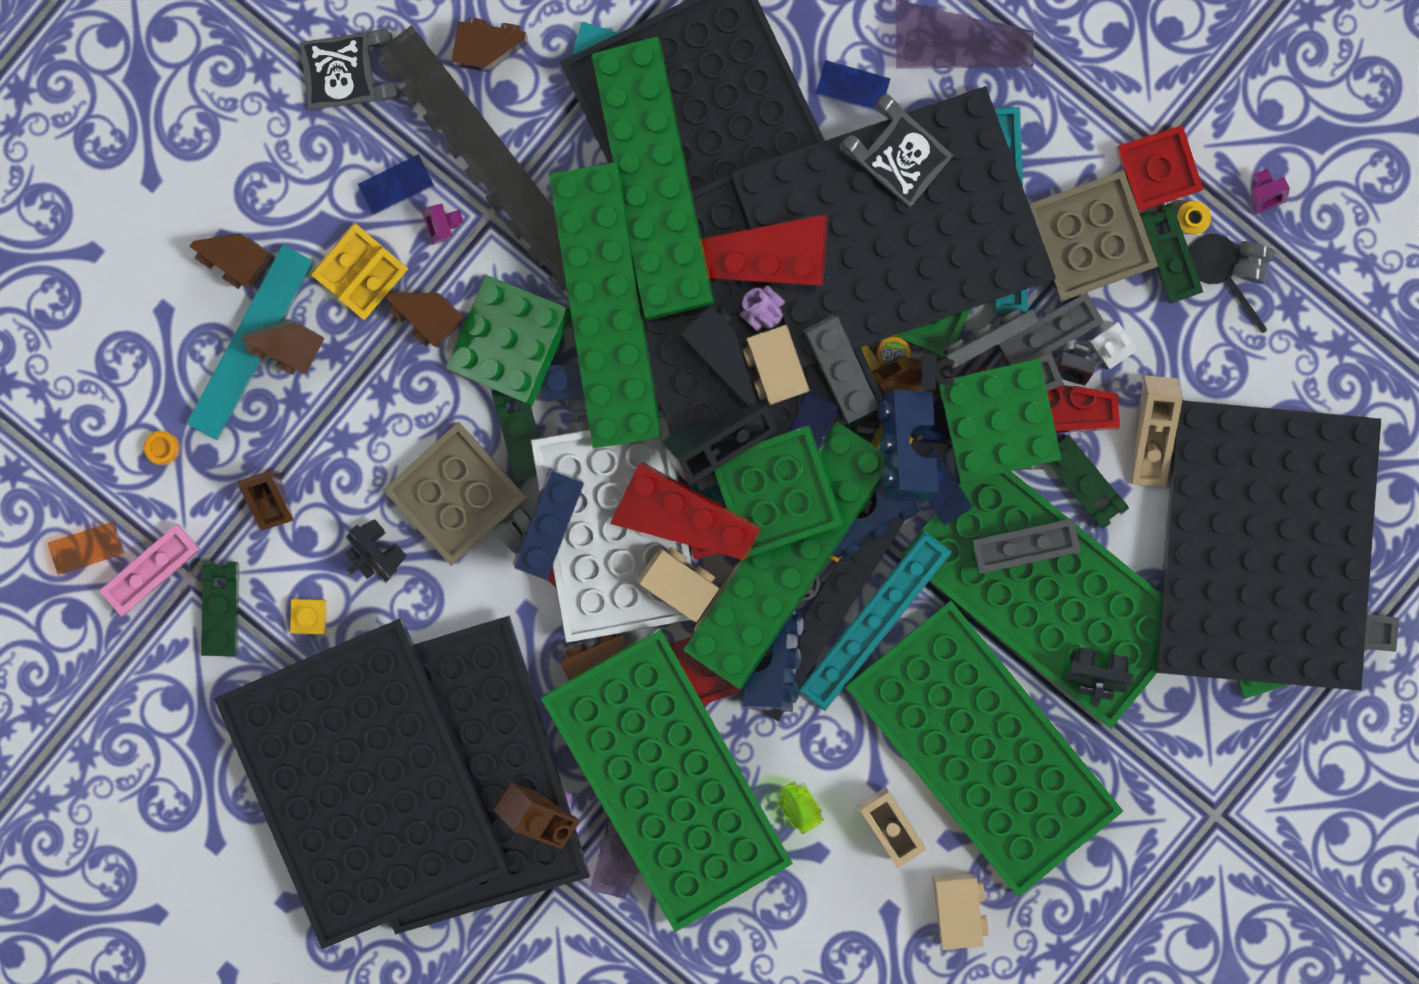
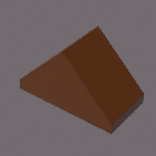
(266, 499)

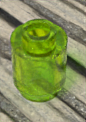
(799, 807)

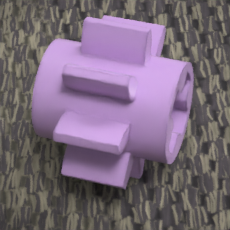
(762, 308)

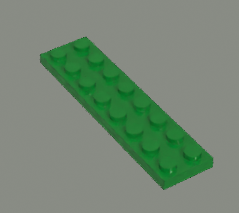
(654, 178)
(605, 305)
(775, 581)

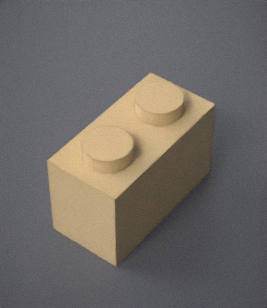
(775, 366)
(677, 583)
(891, 827)
(959, 911)

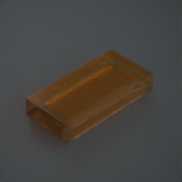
(86, 548)

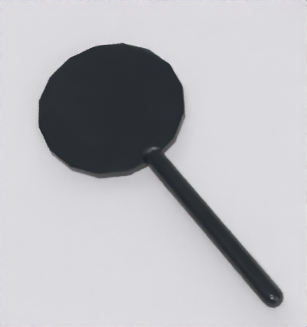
(1214, 263)

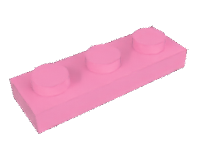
(150, 570)

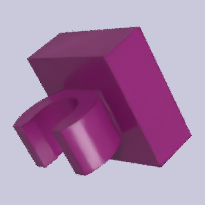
(1267, 192)
(440, 224)

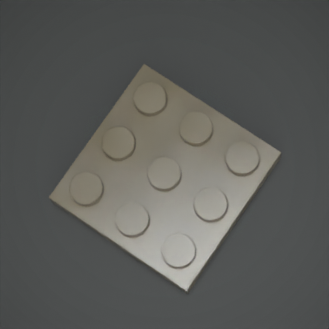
(1093, 235)
(455, 493)

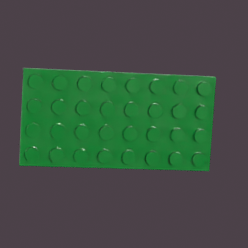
(1053, 603)
(984, 748)
(666, 779)

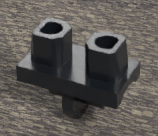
(363, 540)
(1098, 681)

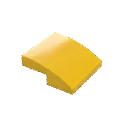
(359, 271)

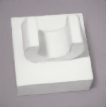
(1113, 345)

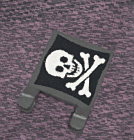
(341, 70)
(903, 155)

